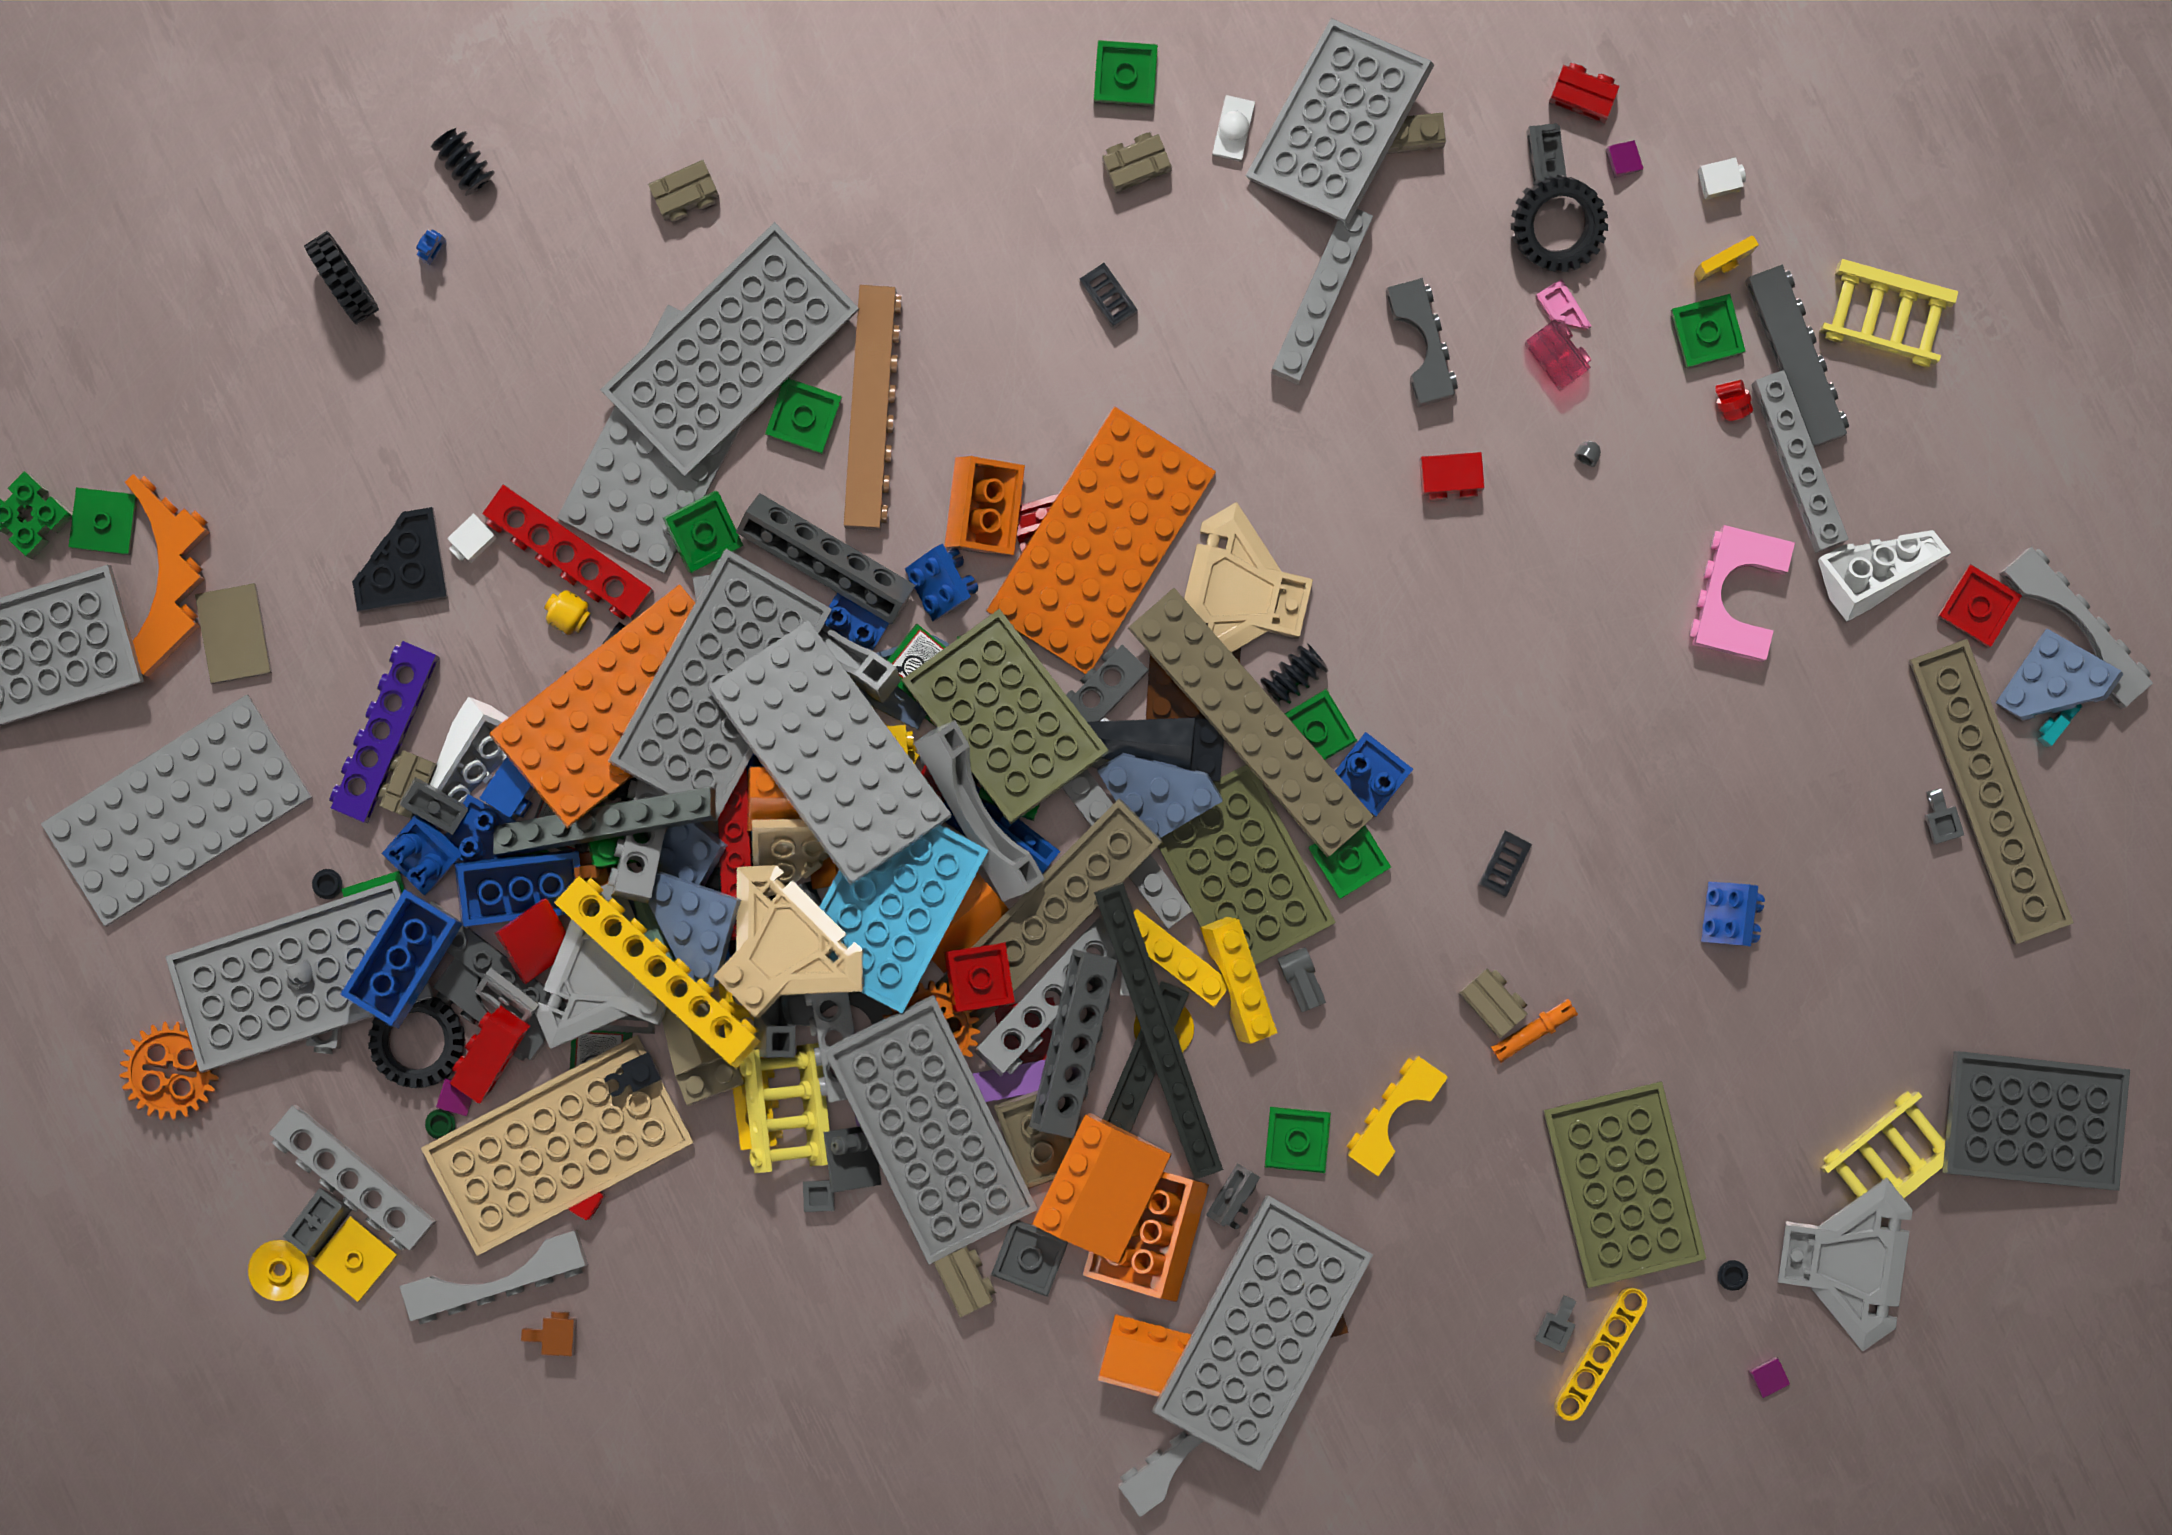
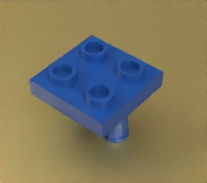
(939, 581)
(855, 622)
(1373, 773)
(476, 830)
(422, 854)
(1731, 914)

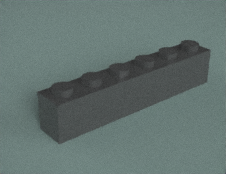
(1795, 353)

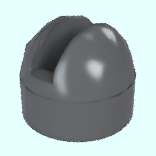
(1588, 453)

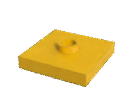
(1726, 259)
(354, 1258)

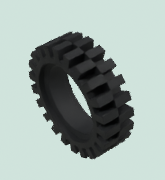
(1590, 238)
(341, 277)
(438, 1070)

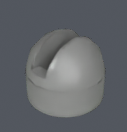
(300, 972)

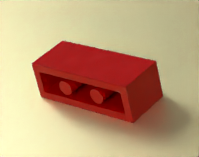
(488, 1053)

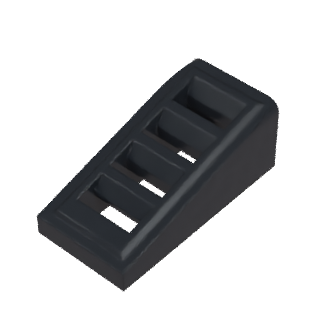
(1121, 316)
(1493, 886)

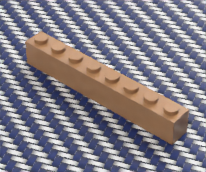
(870, 407)

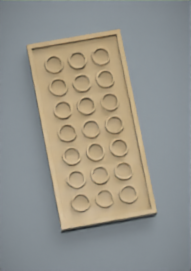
(554, 1148)

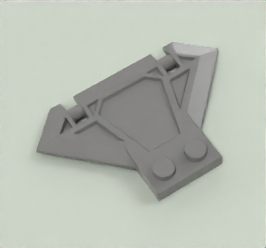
(594, 984)
(1853, 1261)

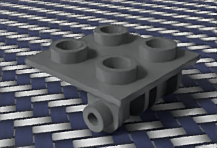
(850, 1160)

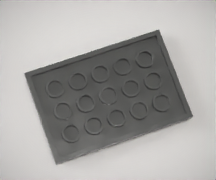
(2036, 1120)

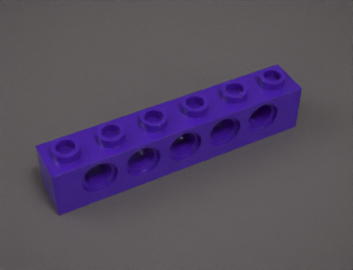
(399, 721)

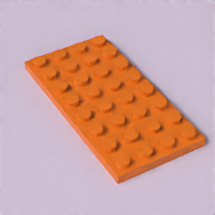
(1101, 540)
(575, 723)

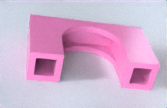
(1715, 626)

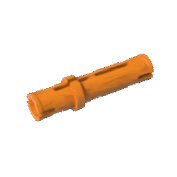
(1533, 1031)

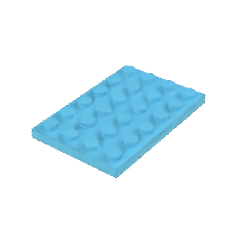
(904, 911)

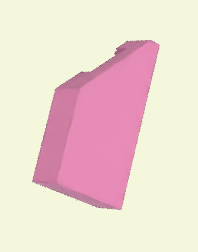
(1562, 306)

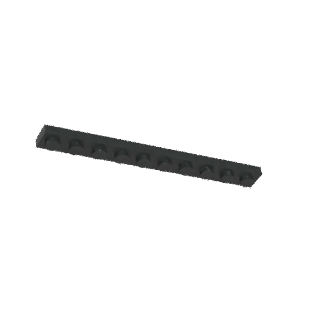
(1158, 1030)

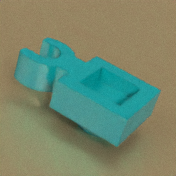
(2053, 728)

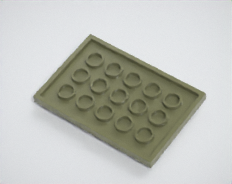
(1012, 713)
(1246, 868)
(1624, 1184)

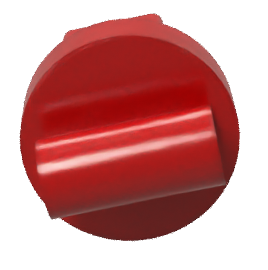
(1734, 400)

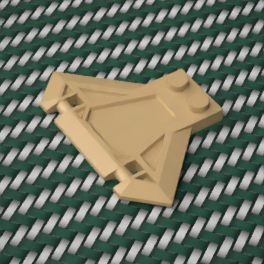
(1242, 587)
(785, 945)

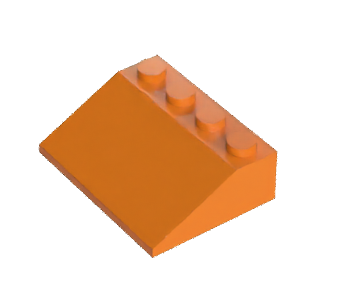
(1101, 1188)
(1161, 1242)

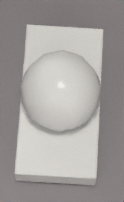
(1233, 128)

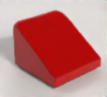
(588, 1207)

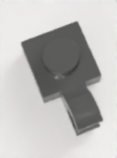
(1944, 821)
(1556, 1329)

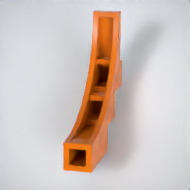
(176, 537)

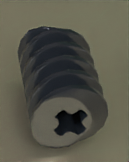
(462, 161)
(1294, 674)

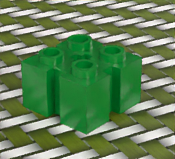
(46, 514)

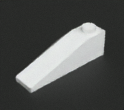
(1871, 572)
(469, 751)

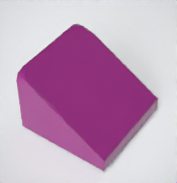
(1624, 158)
(453, 1099)
(1769, 1377)

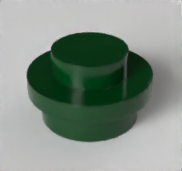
(440, 1123)

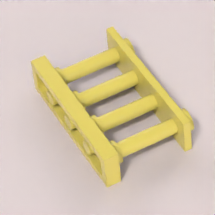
(1909, 291)
(813, 1119)
(1920, 1169)

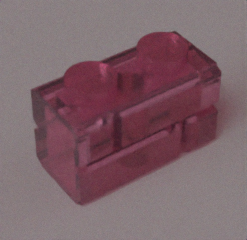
(1558, 354)

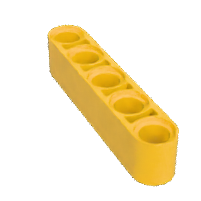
(1600, 1369)

